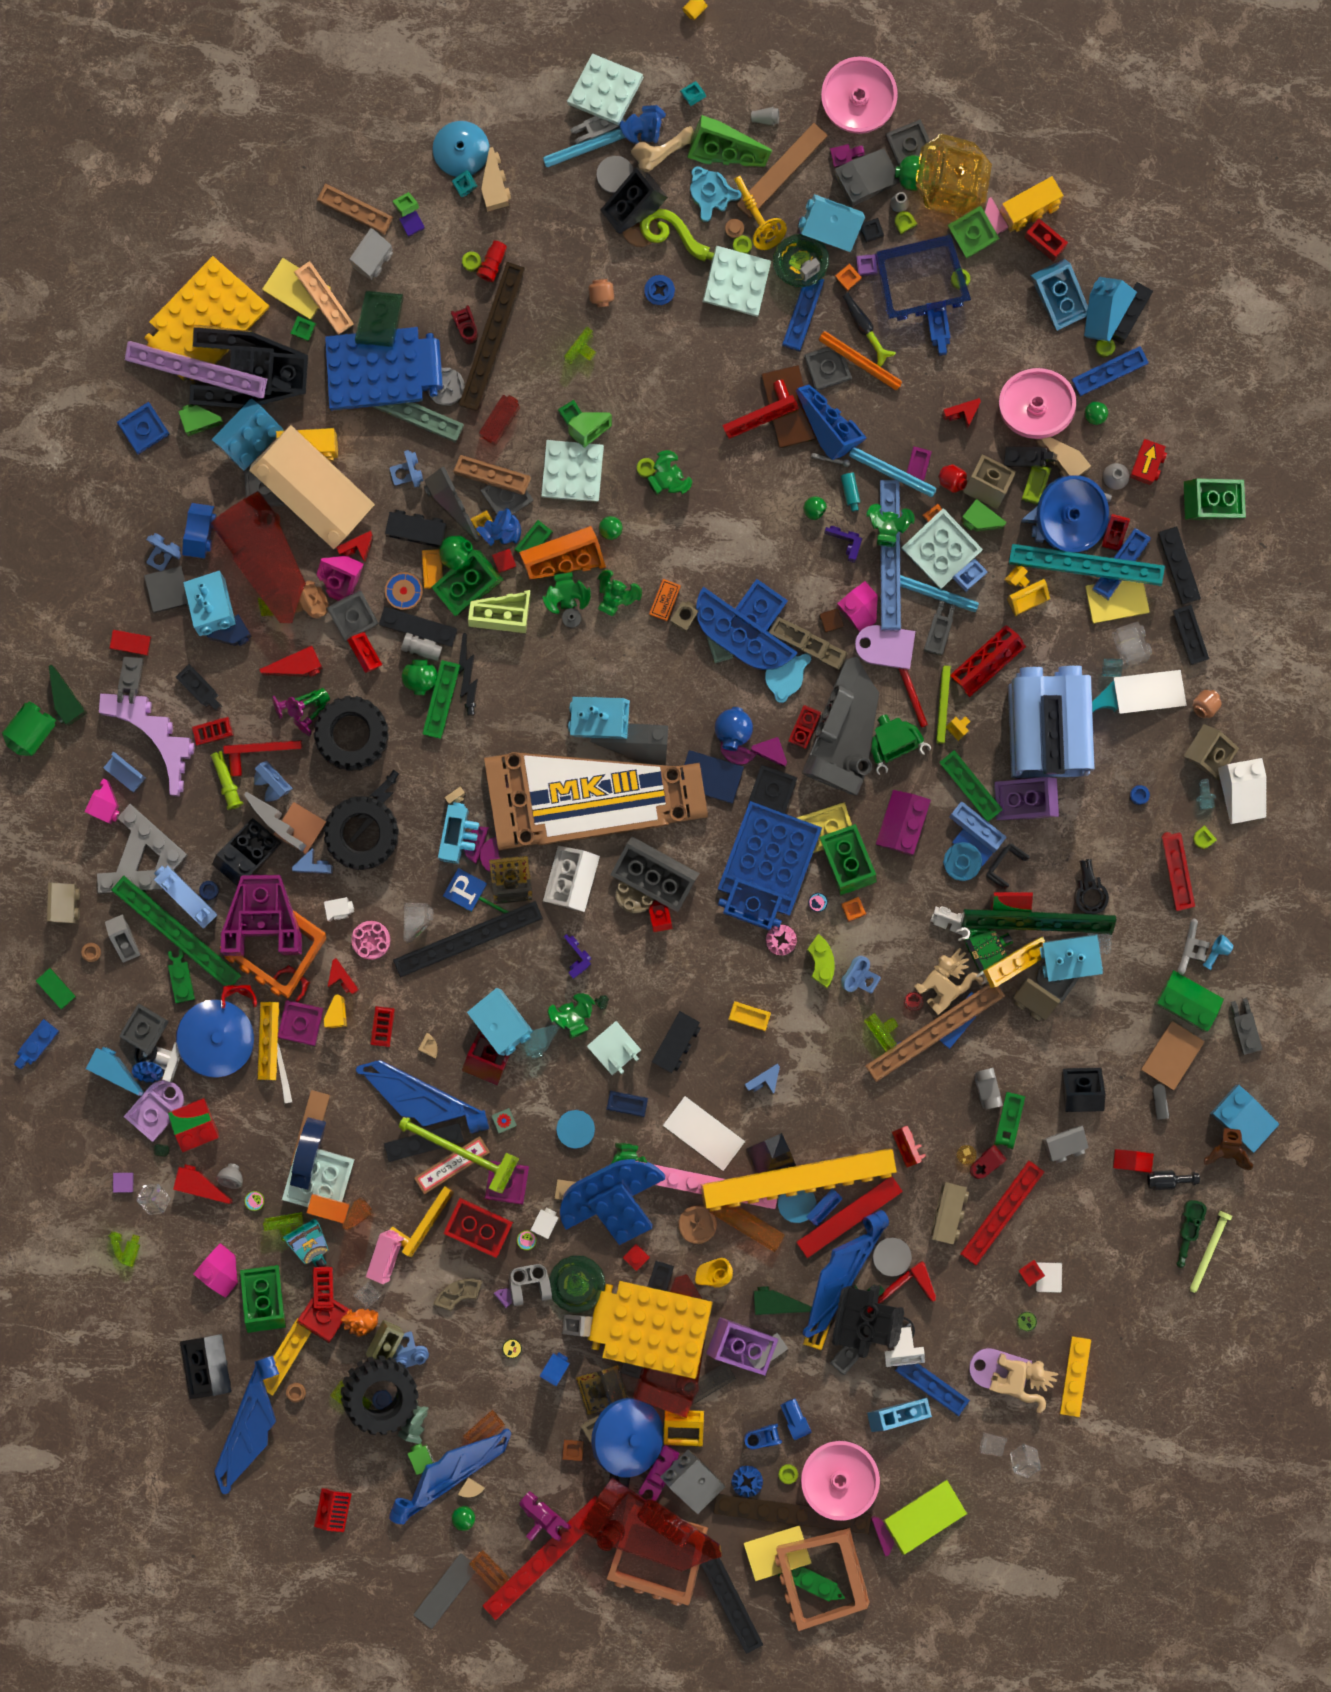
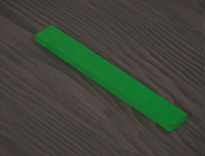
(176, 932)

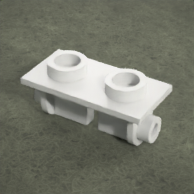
(944, 916)

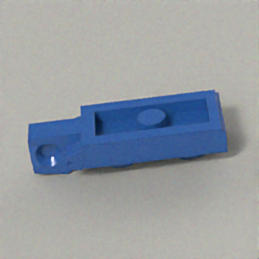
(939, 330)
(36, 1043)

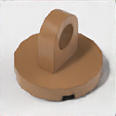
(313, 600)

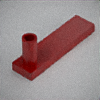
(761, 416)
(235, 750)
(1178, 871)

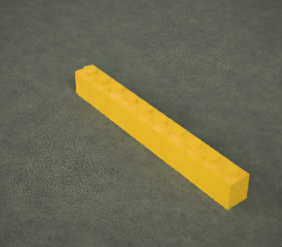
(798, 1178)

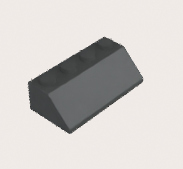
(654, 874)

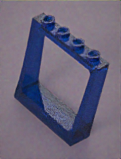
(944, 241)

